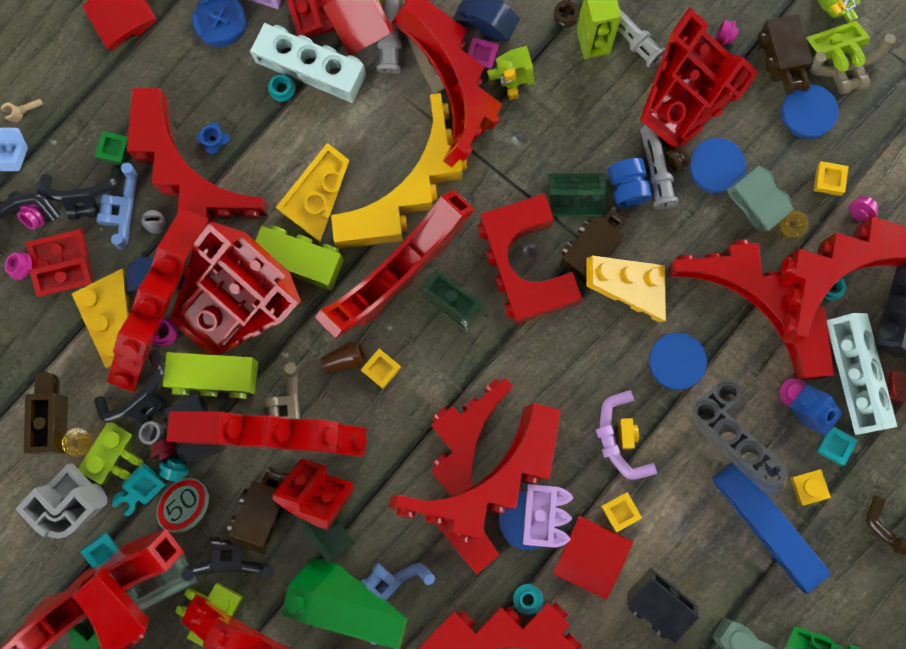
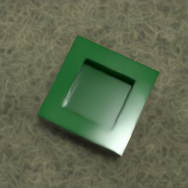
(112, 148)

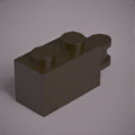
(786, 52)
(595, 239)
(45, 416)
(258, 514)

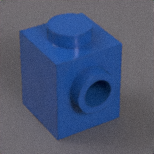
(816, 410)

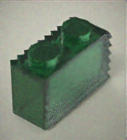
(451, 299)

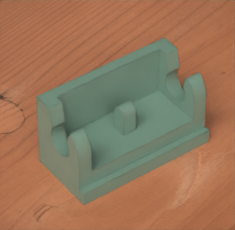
(160, 586)

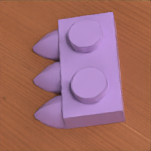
(543, 516)

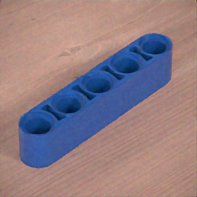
(772, 528)

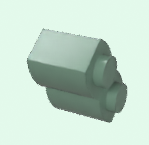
(760, 198)
(737, 636)

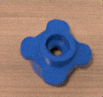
(209, 131)

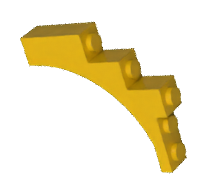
(382, 219)

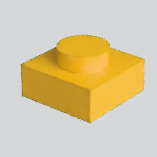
(830, 178)
(381, 368)
(627, 434)
(810, 487)
(621, 512)

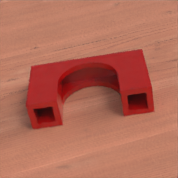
(524, 298)

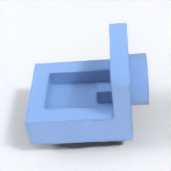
(11, 149)

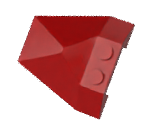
(693, 82)
(231, 290)

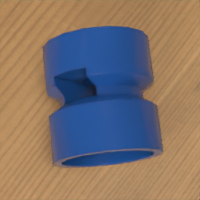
(629, 182)

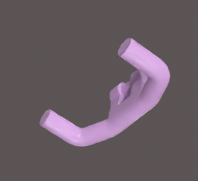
(609, 442)

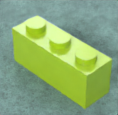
(598, 27)
(301, 257)
(210, 375)

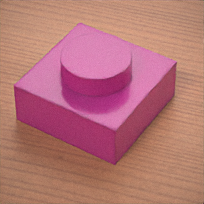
(483, 52)

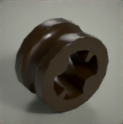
(571, 19)
(677, 158)

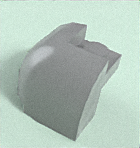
(63, 504)

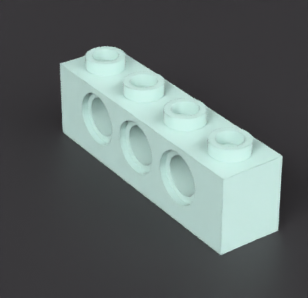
(343, 84)
(861, 373)

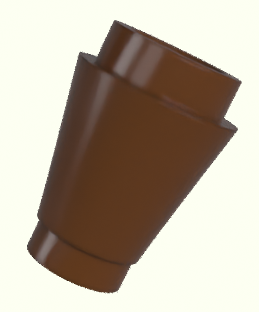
(344, 358)

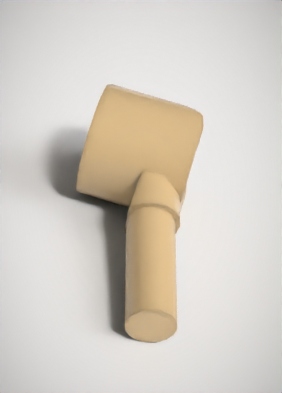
(17, 112)

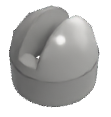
(153, 226)
(151, 433)

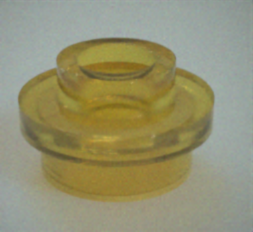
(802, 223)
(83, 439)

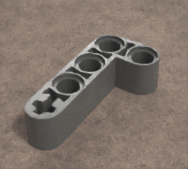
(742, 443)

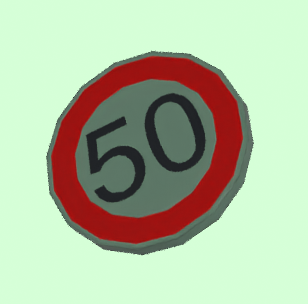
(182, 505)

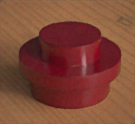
(163, 450)

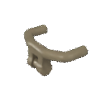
(860, 77)
(291, 398)

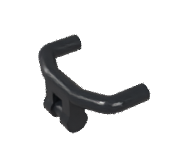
(84, 195)
(17, 200)
(136, 406)
(216, 565)

